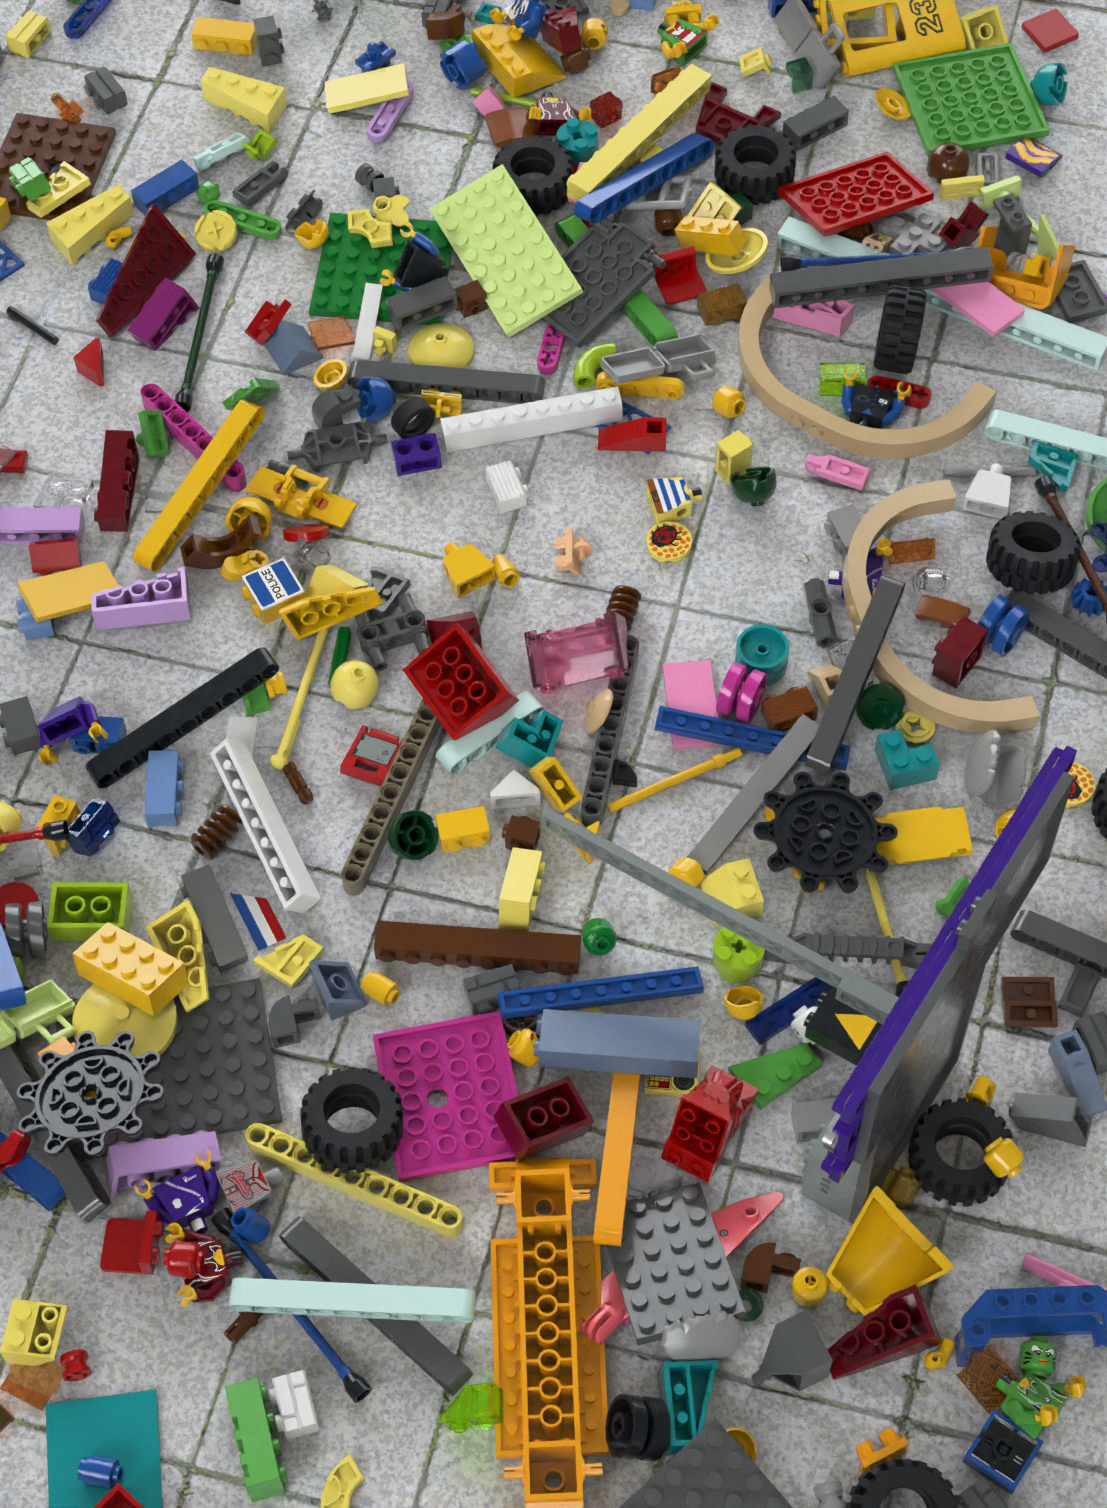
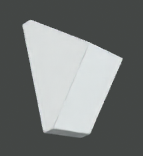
(515, 792)

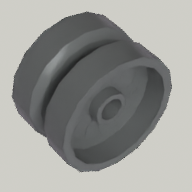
(29, 929)

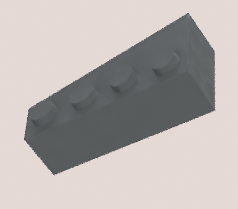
(215, 918)

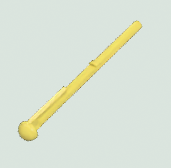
(281, 759)

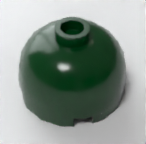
(755, 485)
(412, 835)

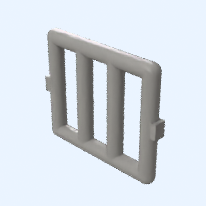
(662, 203)

